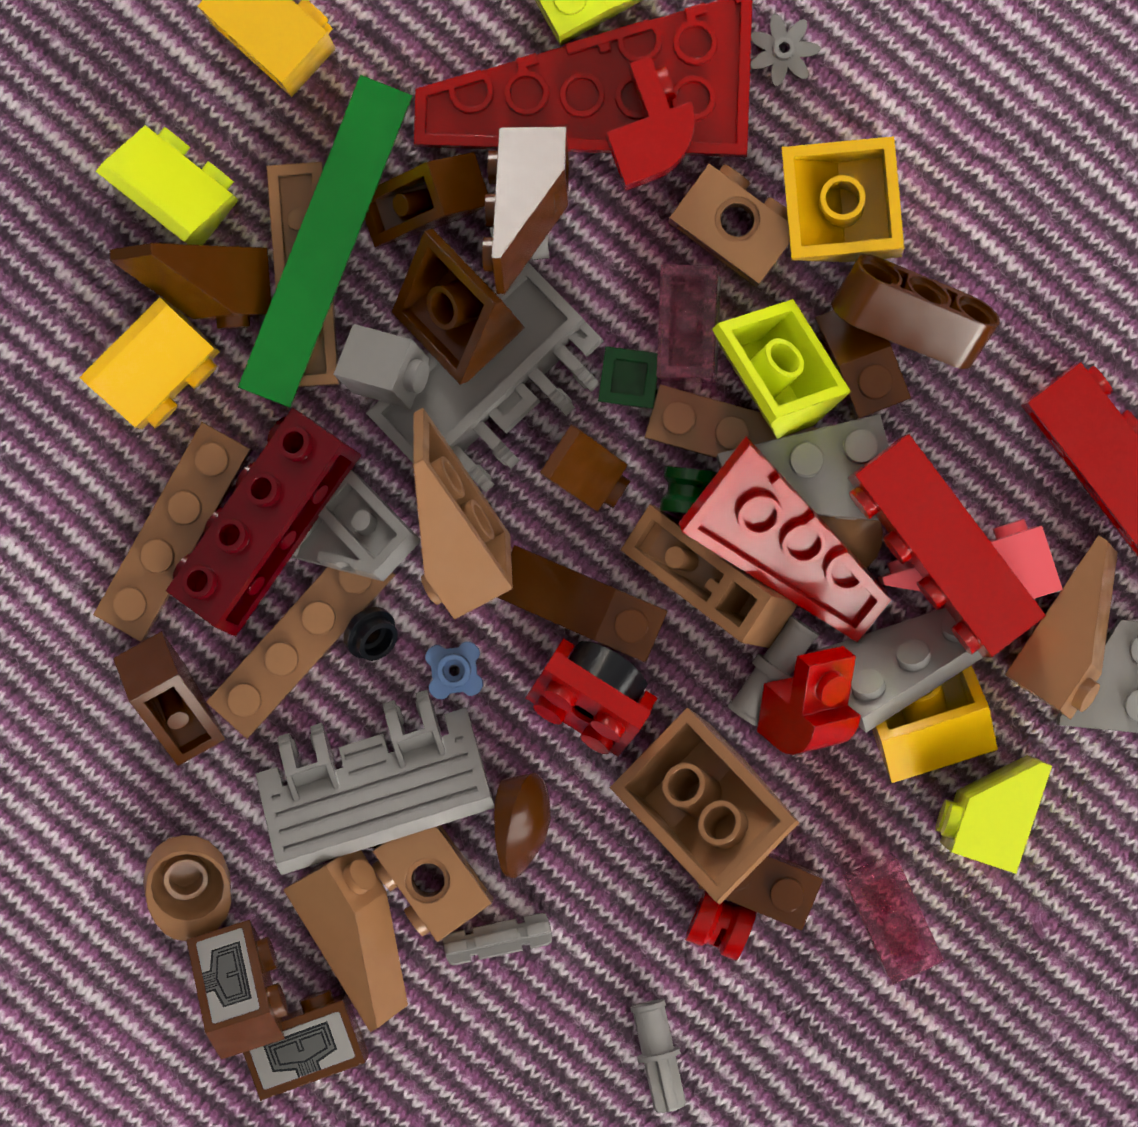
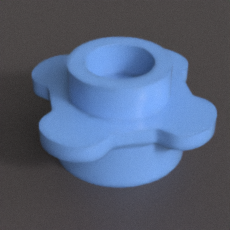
(442, 681)

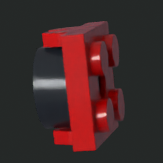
(594, 695)

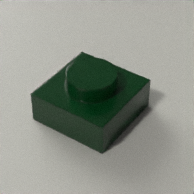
(628, 378)

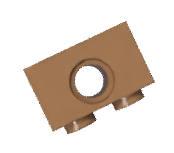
(700, 220)
(436, 911)

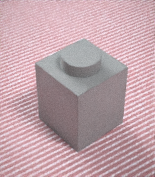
(382, 366)

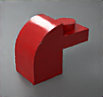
(662, 139)
(813, 705)

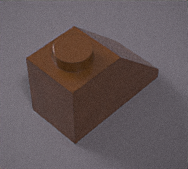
(426, 198)
(864, 364)
(168, 698)

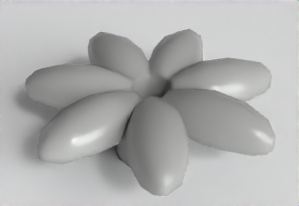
(780, 60)

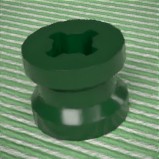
(684, 487)

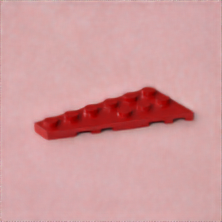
(591, 86)

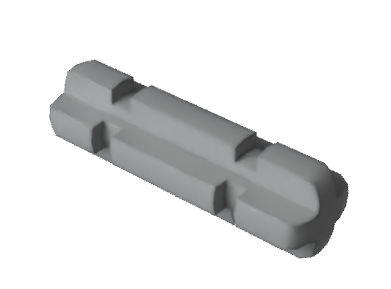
(497, 939)

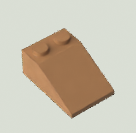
(460, 533)
(705, 804)

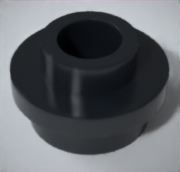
(371, 634)

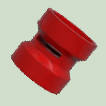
(721, 926)

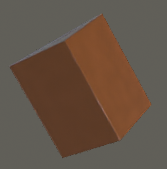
(453, 310)

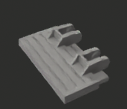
(500, 385)
(376, 792)

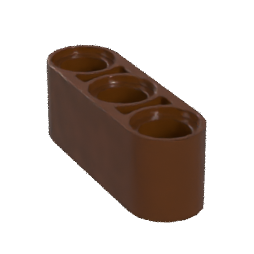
(915, 311)

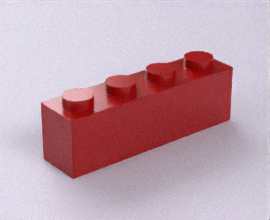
(1093, 442)
(945, 547)

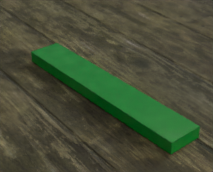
(325, 241)

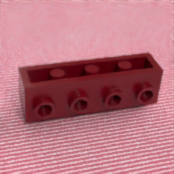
(262, 522)

